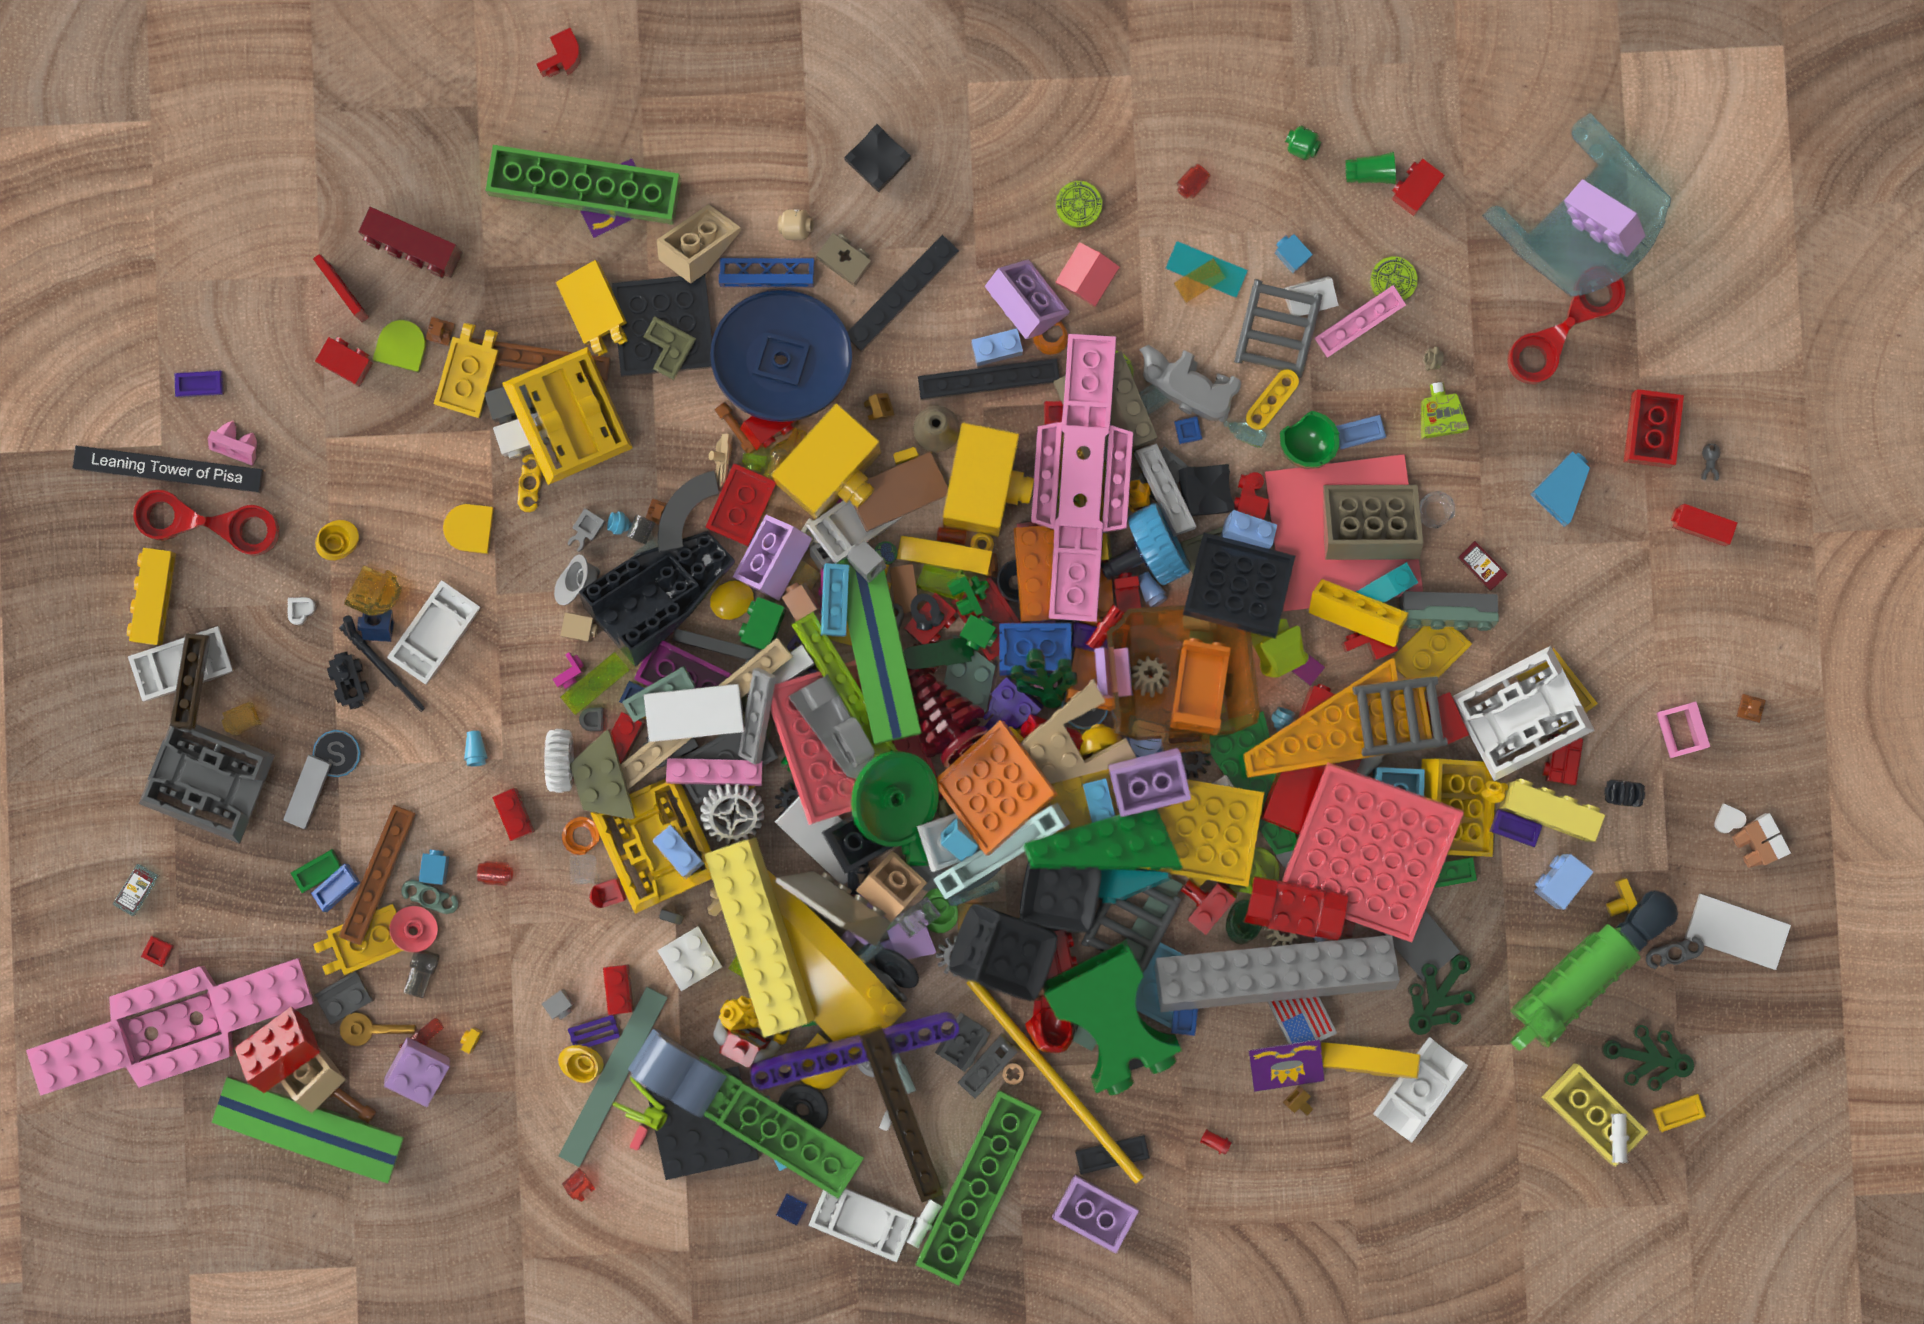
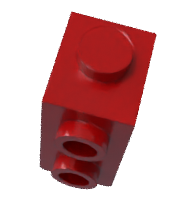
(1127, 592)

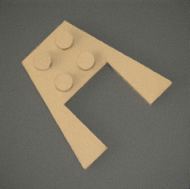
(1056, 752)

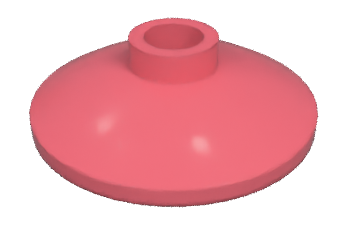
(415, 918)

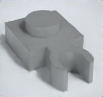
(587, 527)

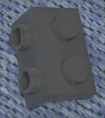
(966, 1045)

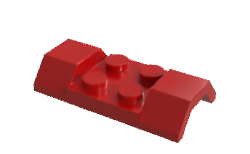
(1296, 909)

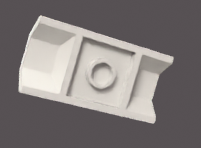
(1414, 1101)

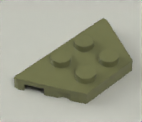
(601, 779)

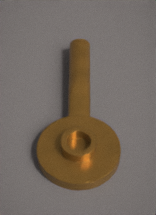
(358, 1029)

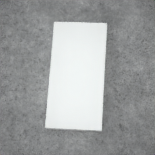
(694, 712)
(810, 838)
(1738, 931)

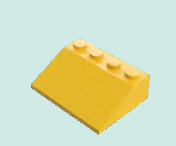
(1461, 786)

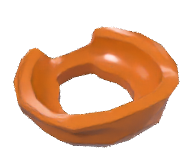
(1054, 347)
(567, 835)

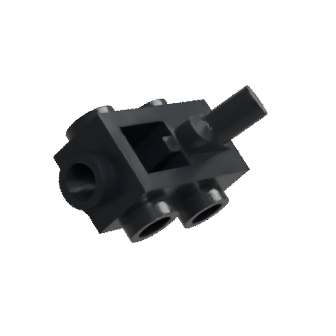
(346, 673)

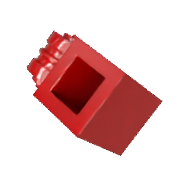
(1248, 501)

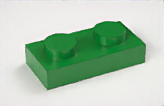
(1456, 872)

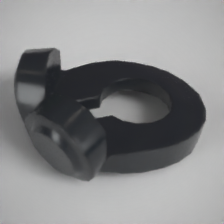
(937, 615)

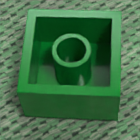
(762, 624)

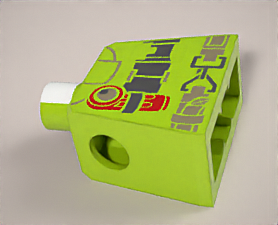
(1441, 414)

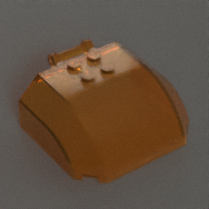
(1161, 634)

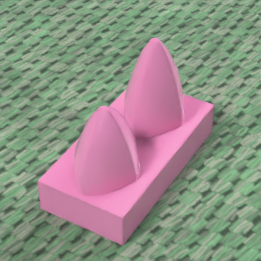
(224, 442)

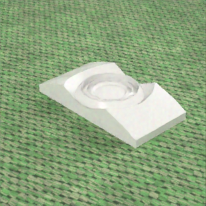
(842, 529)
(434, 632)
(158, 667)
(863, 1222)

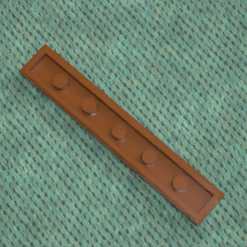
(531, 357)
(377, 875)

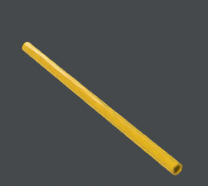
(1056, 1081)

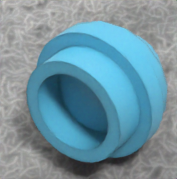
(618, 523)
(1282, 718)

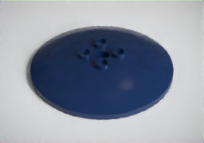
(786, 326)

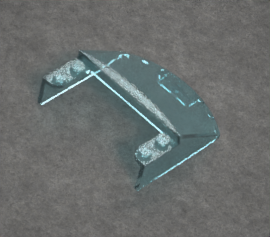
(1572, 256)

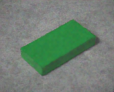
(316, 871)

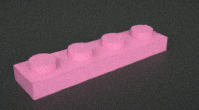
(1360, 321)
(713, 772)

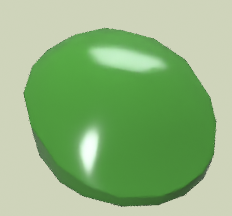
(948, 913)

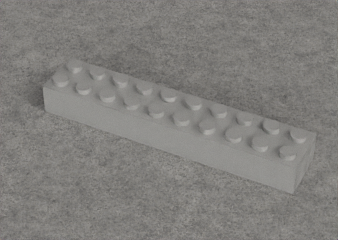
(1276, 973)

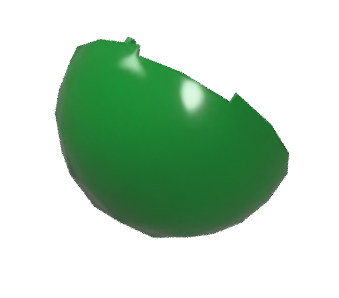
(1310, 441)

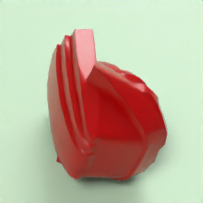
(1047, 1031)

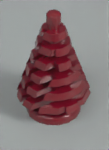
(945, 721)

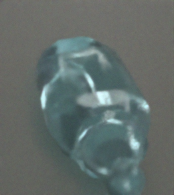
(1246, 434)

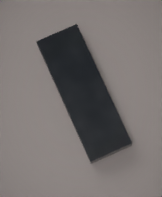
(1098, 1158)

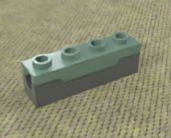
(1450, 610)

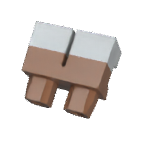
(1756, 832)

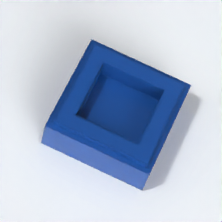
(1188, 430)

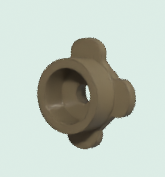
(1433, 359)

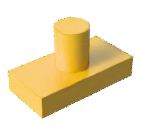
(1626, 902)

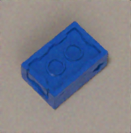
(1020, 638)

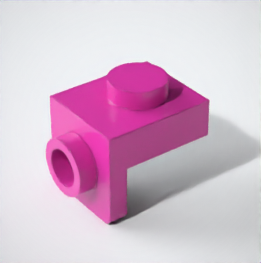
(568, 677)

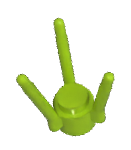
(652, 1117)

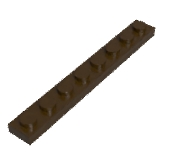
(901, 1113)

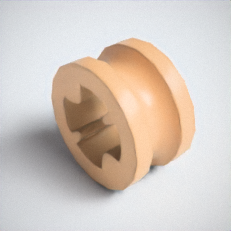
(1012, 1066)

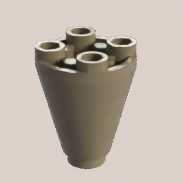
(938, 438)

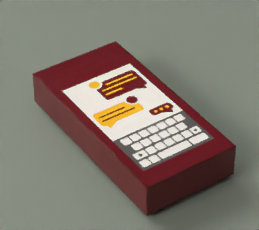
(1482, 566)

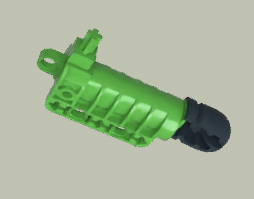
(1590, 971)

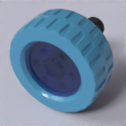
(1153, 547)

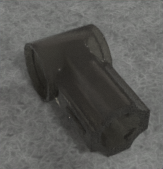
(641, 530)
(422, 967)

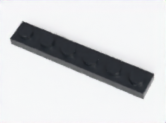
(902, 292)

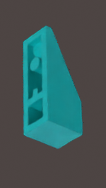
(1390, 584)
(1128, 883)

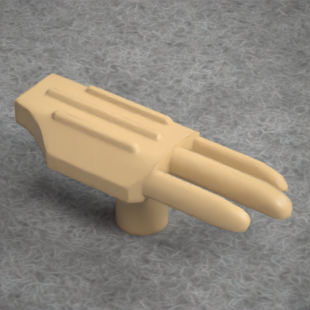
(722, 457)

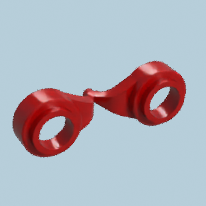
(1552, 339)
(226, 525)

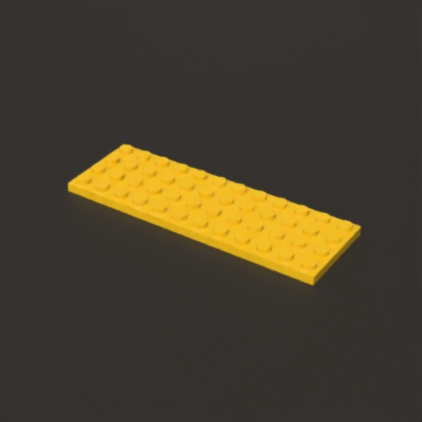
(1210, 832)

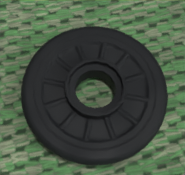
(897, 967)
(809, 1096)

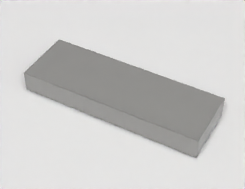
(307, 791)

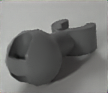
(1710, 457)

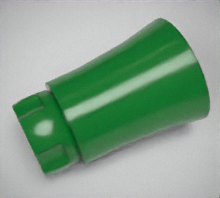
(1371, 169)

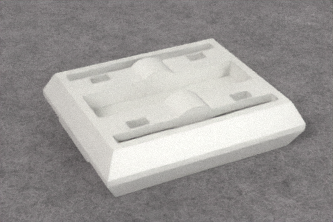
(1522, 713)

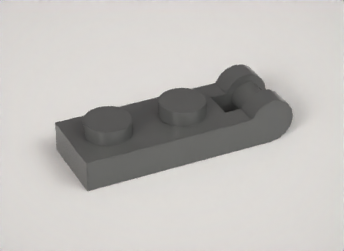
(987, 1066)

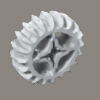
(558, 756)
(714, 808)

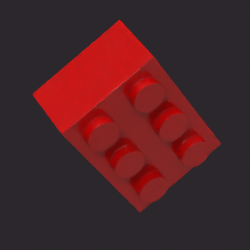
(1653, 428)
(277, 1050)

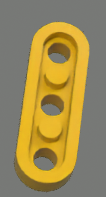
(1279, 392)

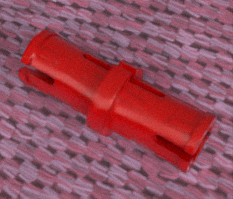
(1100, 633)

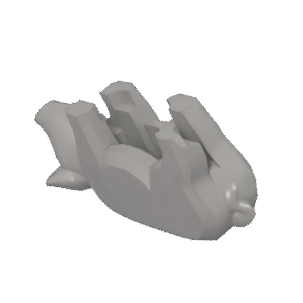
(1187, 387)

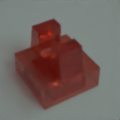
(577, 1184)

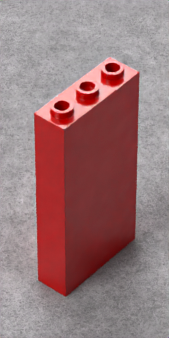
(1295, 789)

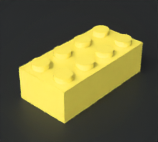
(1551, 811)
(1589, 1110)

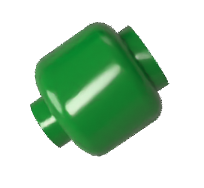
(1303, 143)

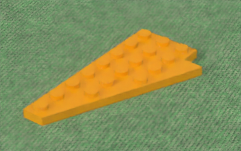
(1334, 729)

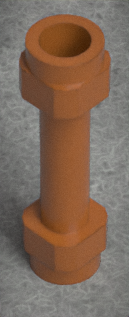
(724, 412)
(365, 1113)

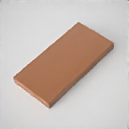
(902, 491)

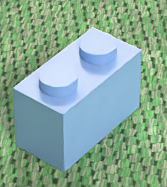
(997, 347)
(1249, 529)
(678, 852)

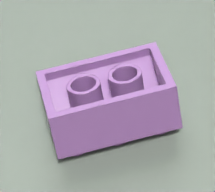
(1026, 298)

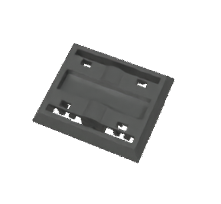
(207, 780)

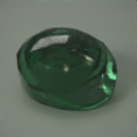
(1236, 928)

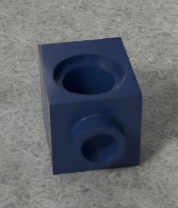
(380, 632)

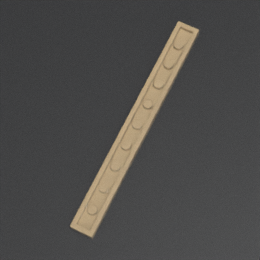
(656, 752)

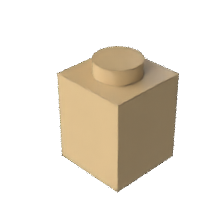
(579, 627)

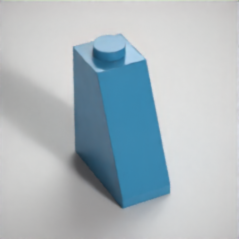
(1563, 488)

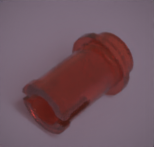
(951, 535)

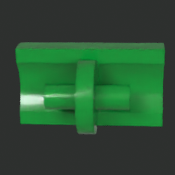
(961, 584)

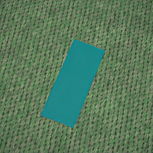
(1187, 259)

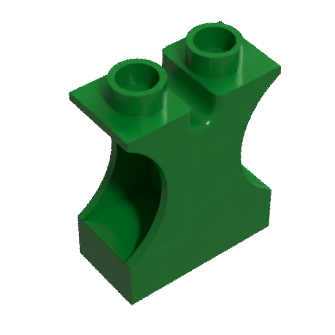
(1103, 1001)

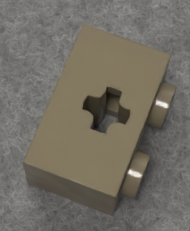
(850, 271)

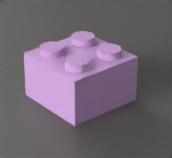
(416, 1072)

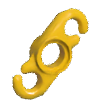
(533, 493)

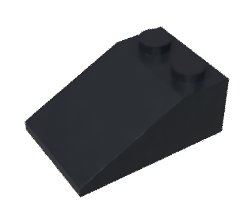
(851, 846)

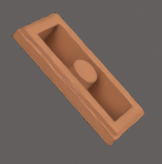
(904, 586)

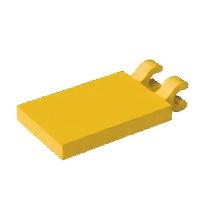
(593, 306)
(467, 372)
(375, 947)

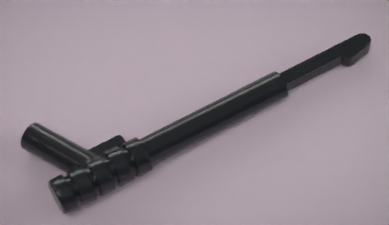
(349, 630)

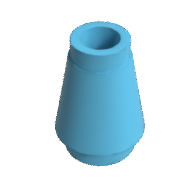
(475, 750)

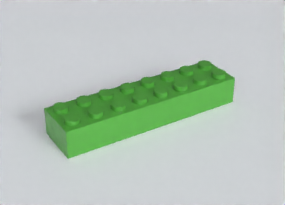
(583, 184)
(978, 1187)

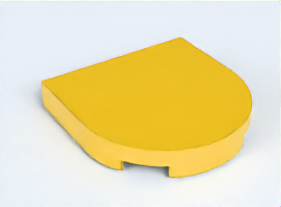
(469, 528)

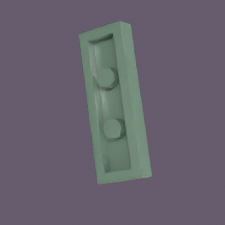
(675, 681)

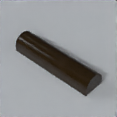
(190, 681)

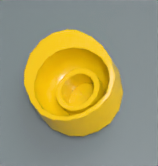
(336, 540)
(731, 600)
(580, 1063)

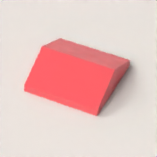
(1087, 274)

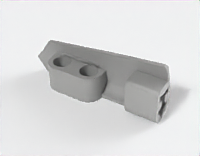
(834, 727)

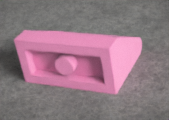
(1695, 725)

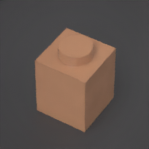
(800, 600)

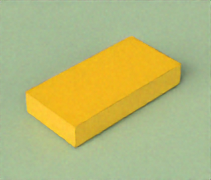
(1679, 1113)

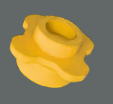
(1494, 791)

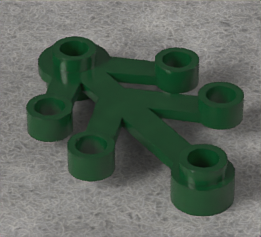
(1049, 695)
(1438, 997)
(1652, 1058)

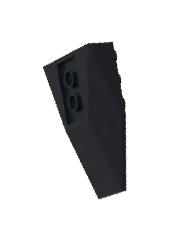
(641, 612)

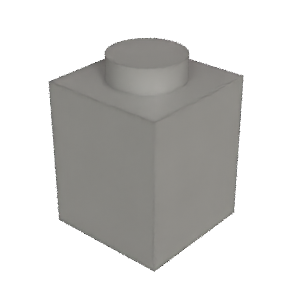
(866, 561)

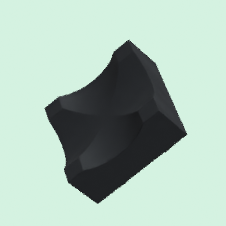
(877, 158)
(1206, 489)

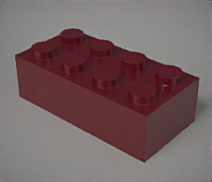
(410, 242)

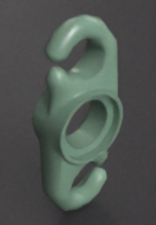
(440, 897)

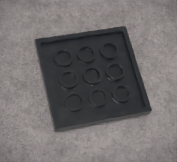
(672, 301)
(1239, 585)
(697, 1143)

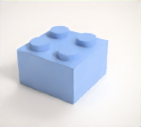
(1562, 881)

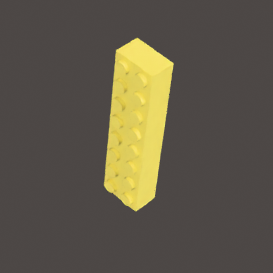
(759, 937)

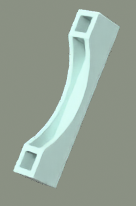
(980, 865)

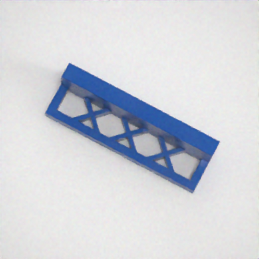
(765, 279)

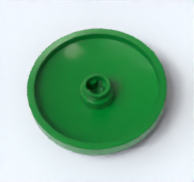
(894, 798)

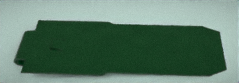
(940, 653)

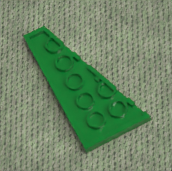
(1228, 755)
(1111, 843)

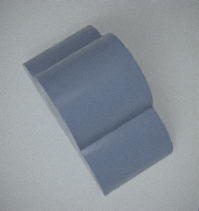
(676, 1073)

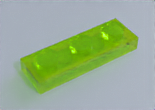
(595, 683)

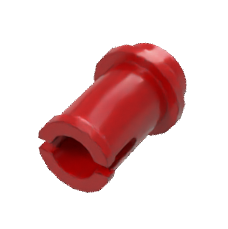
(1216, 1142)

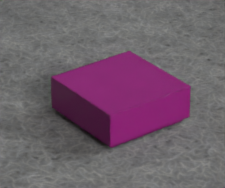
(1309, 671)

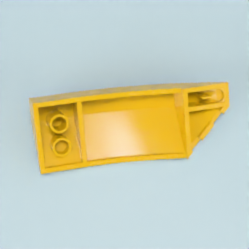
(838, 984)

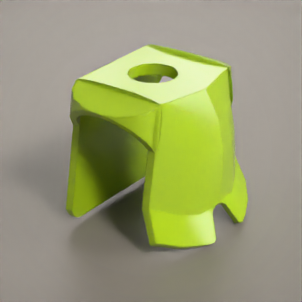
(1280, 654)

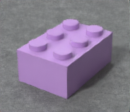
(1604, 218)
(772, 557)
(1149, 782)
(1095, 1213)

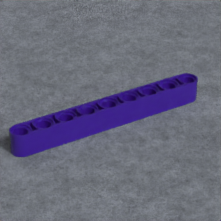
(844, 1058)

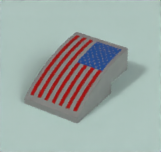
(1302, 1019)

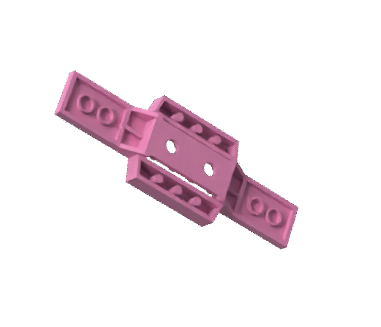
(1079, 530)
(124, 1040)

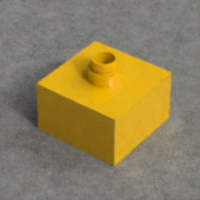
(829, 465)
(984, 480)

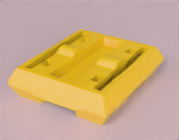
(568, 415)
(642, 851)

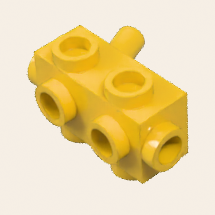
(739, 1014)

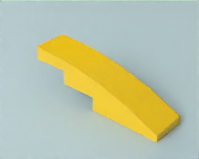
(944, 555)
(1370, 1060)

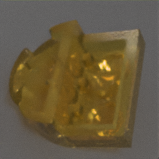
(373, 592)

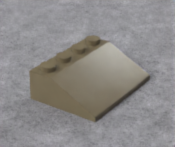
(1126, 410)
(1372, 522)
(838, 904)

